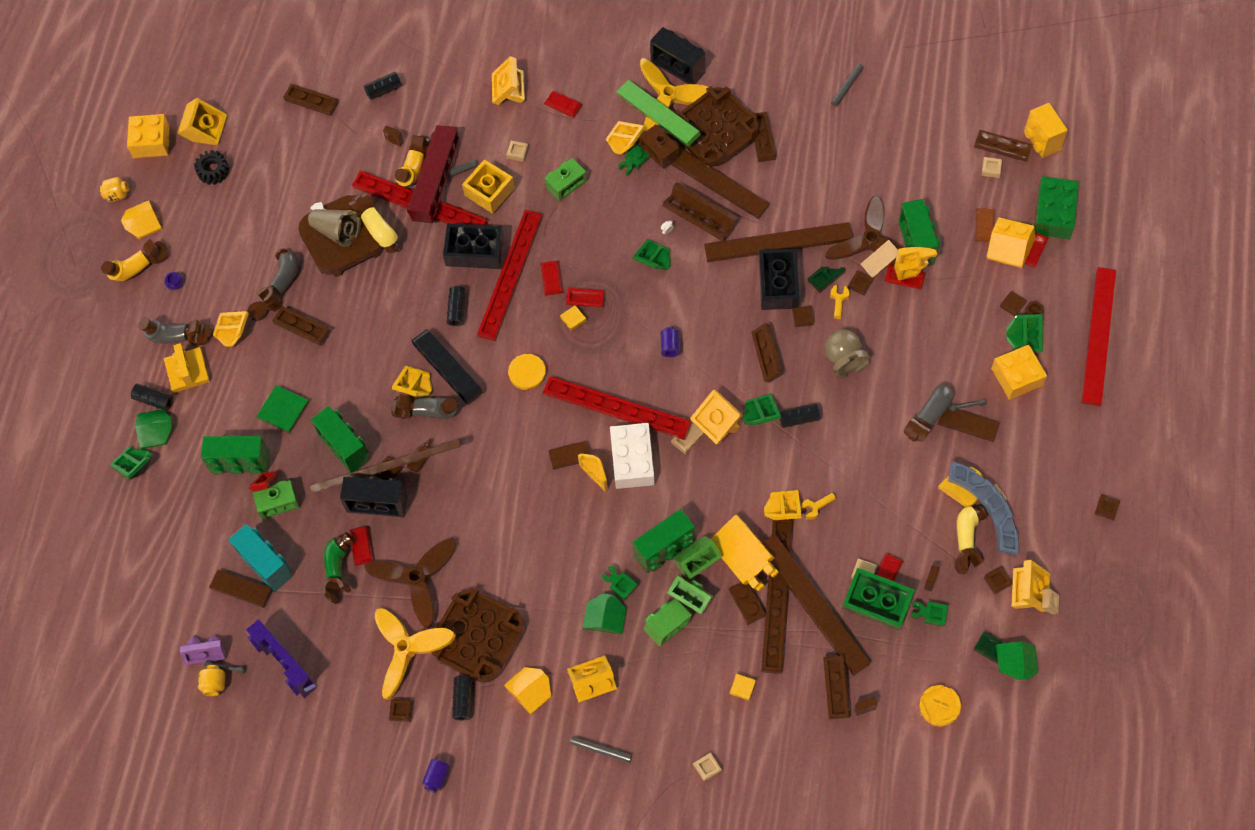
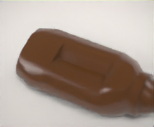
(416, 465)

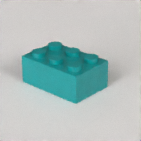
(261, 557)

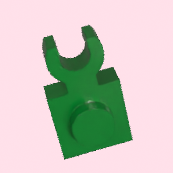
(634, 158)
(621, 584)
(934, 613)

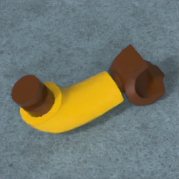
(408, 173)
(136, 263)

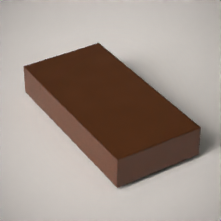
(567, 455)

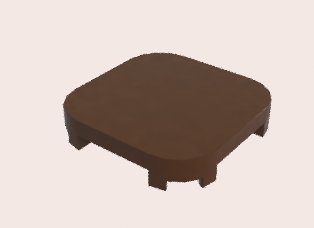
(723, 126)
(329, 255)
(484, 635)

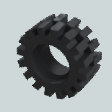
(208, 159)

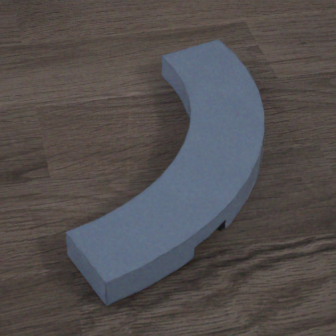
(993, 502)

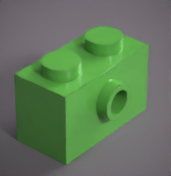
(565, 179)
(276, 499)
(697, 557)
(690, 594)
(667, 621)

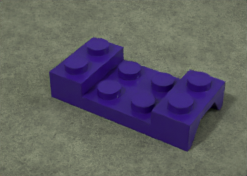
(266, 642)

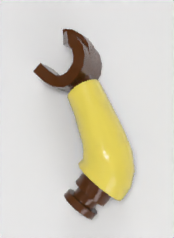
(375, 224)
(966, 524)

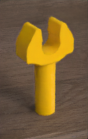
(839, 298)
(815, 506)

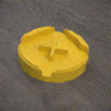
(527, 371)
(940, 705)

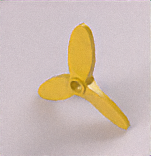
(681, 94)
(419, 643)

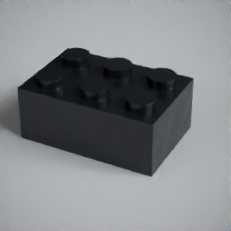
(677, 56)
(473, 246)
(778, 279)
(373, 496)

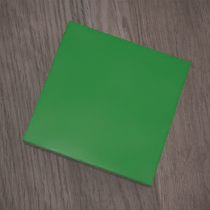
(282, 409)

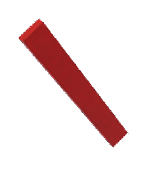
(402, 196)
(509, 275)
(1098, 337)
(617, 407)

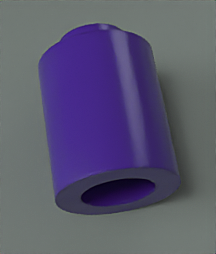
(670, 342)
(435, 775)

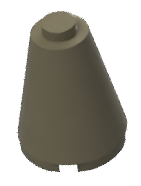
(337, 225)

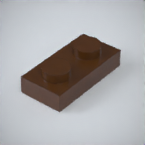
(747, 603)

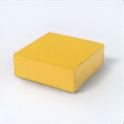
(573, 318)
(742, 687)

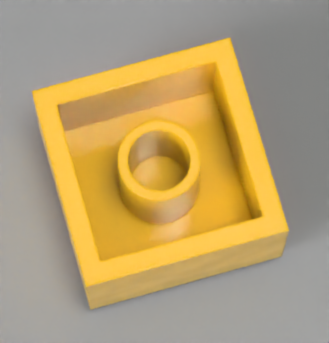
(1045, 130)
(148, 136)
(488, 186)
(1019, 372)

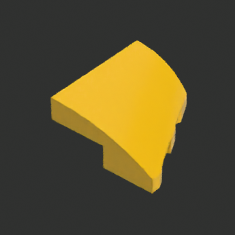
(912, 260)

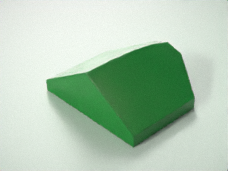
(653, 255)
(1026, 331)
(760, 410)
(153, 428)
(130, 461)
(605, 614)
(1017, 660)

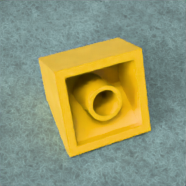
(202, 123)
(1011, 242)

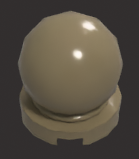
(846, 353)

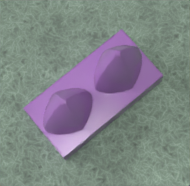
(199, 652)

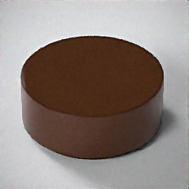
(257, 311)

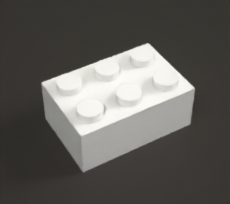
(632, 455)

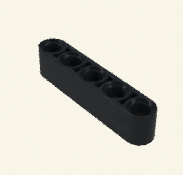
(447, 366)

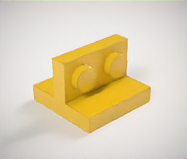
(508, 82)
(186, 368)
(717, 417)
(1029, 586)
(592, 678)

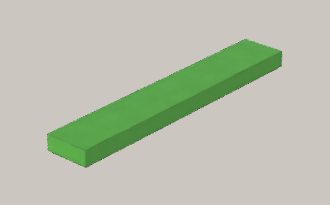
(658, 113)

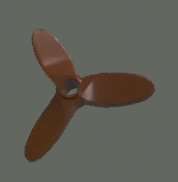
(872, 225)
(427, 566)

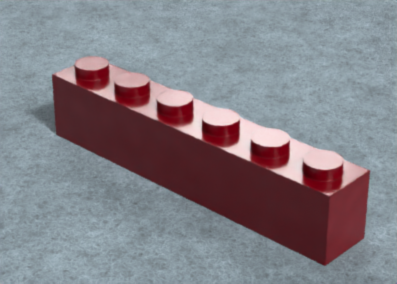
(433, 174)

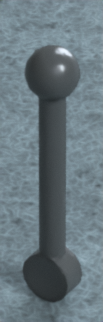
(952, 408)
(241, 669)

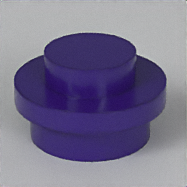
(173, 281)

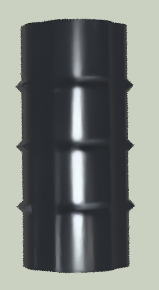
(382, 85)
(456, 306)
(151, 396)
(799, 415)
(462, 698)

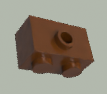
(659, 146)

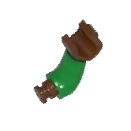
(333, 556)

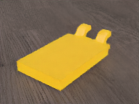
(744, 552)

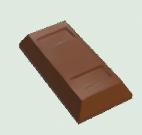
(984, 224)

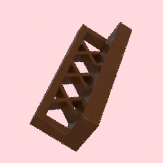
(702, 209)

